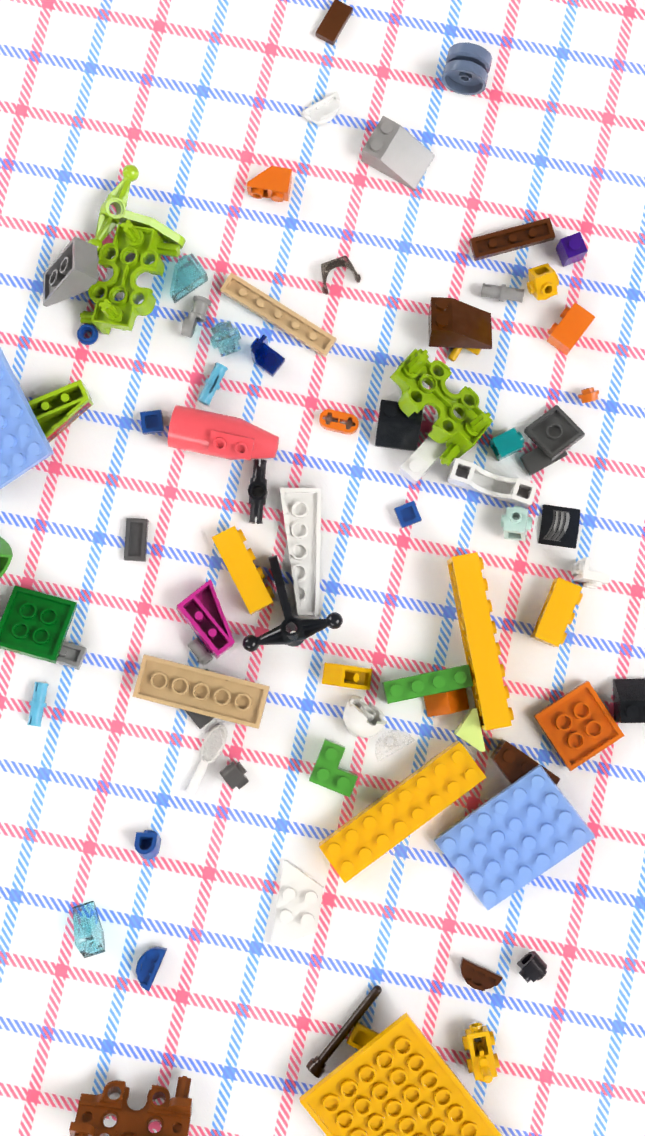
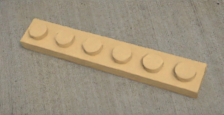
(278, 315)

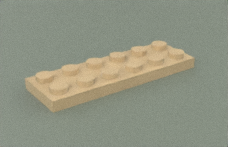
(201, 691)

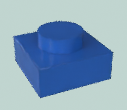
(152, 422)
(407, 514)

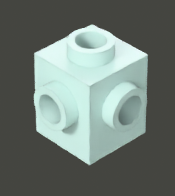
(516, 523)

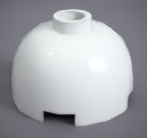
(363, 719)

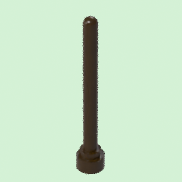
(317, 1064)

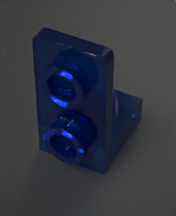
(265, 356)

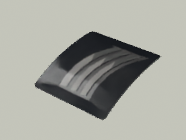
(559, 526)

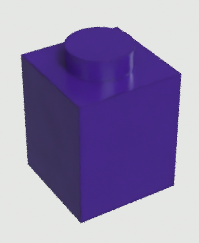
(571, 249)

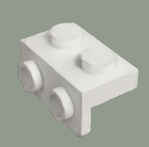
(589, 578)

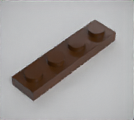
(512, 239)

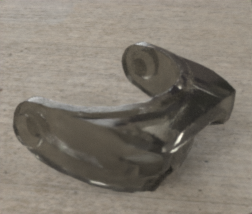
(342, 261)

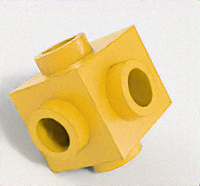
(542, 282)

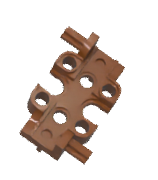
(172, 1115)

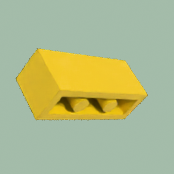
(557, 612)

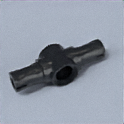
(258, 480)

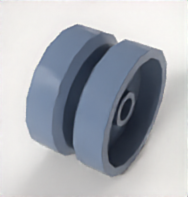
(467, 68)

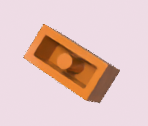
(570, 329)

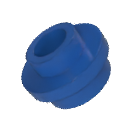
(83, 330)

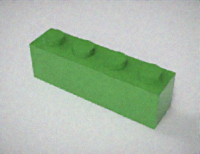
(427, 684)

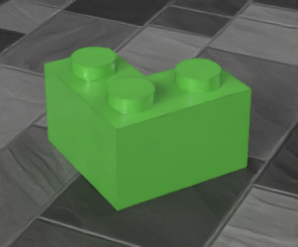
(328, 774)

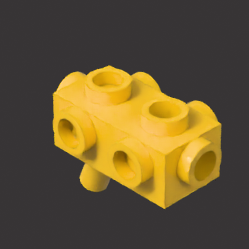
(482, 1060)

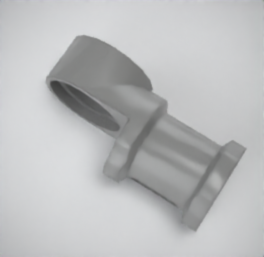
(196, 315)

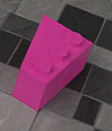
(207, 620)

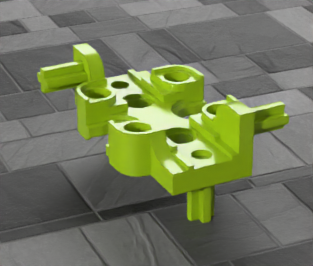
(147, 247)
(458, 432)

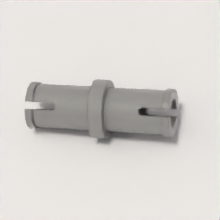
(502, 292)

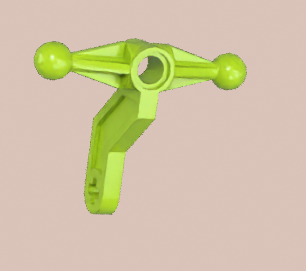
(118, 198)

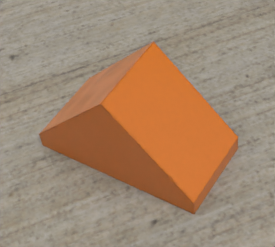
(446, 702)

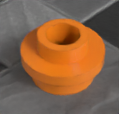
(588, 395)

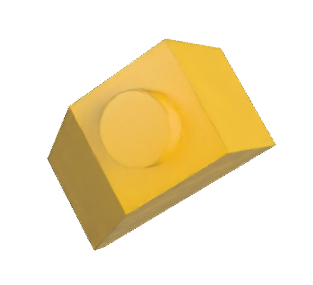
(347, 676)

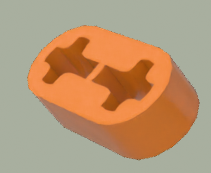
(339, 416)

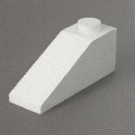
(422, 460)

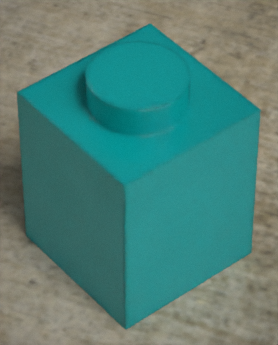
(507, 443)

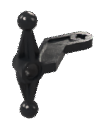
(281, 634)

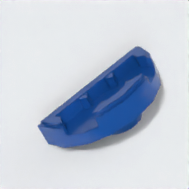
(148, 966)

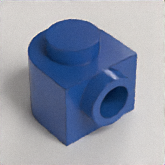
(147, 844)

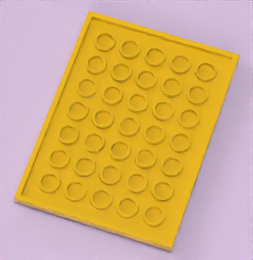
(396, 1090)

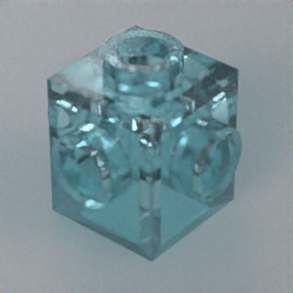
(225, 338)

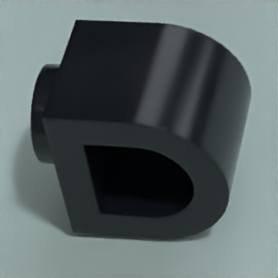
(532, 967)

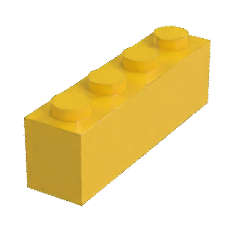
(242, 569)

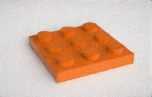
(578, 725)

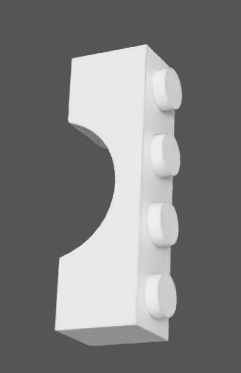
(503, 488)

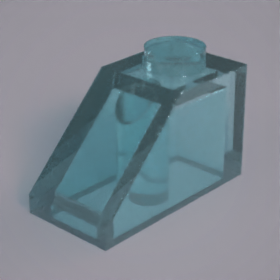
(187, 277)
(88, 930)

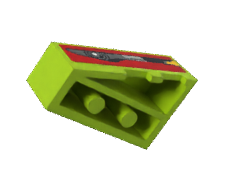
(60, 408)

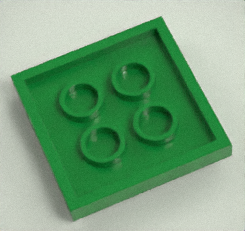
(35, 624)

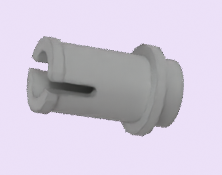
(200, 651)

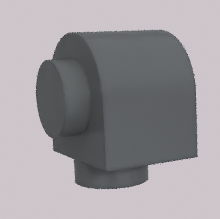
(234, 775)

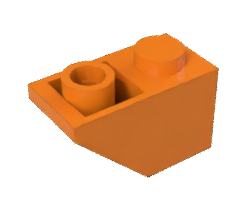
(271, 183)

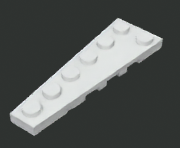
(303, 534)

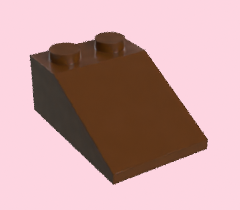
(458, 325)

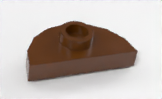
(478, 976)

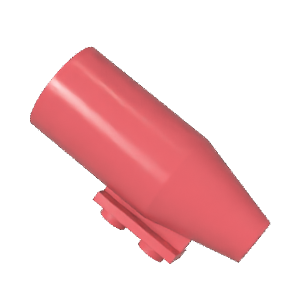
(219, 435)

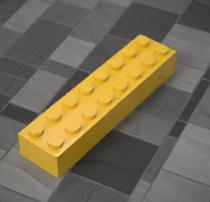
(479, 641)
(401, 811)

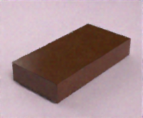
(334, 22)

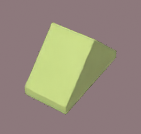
(470, 730)

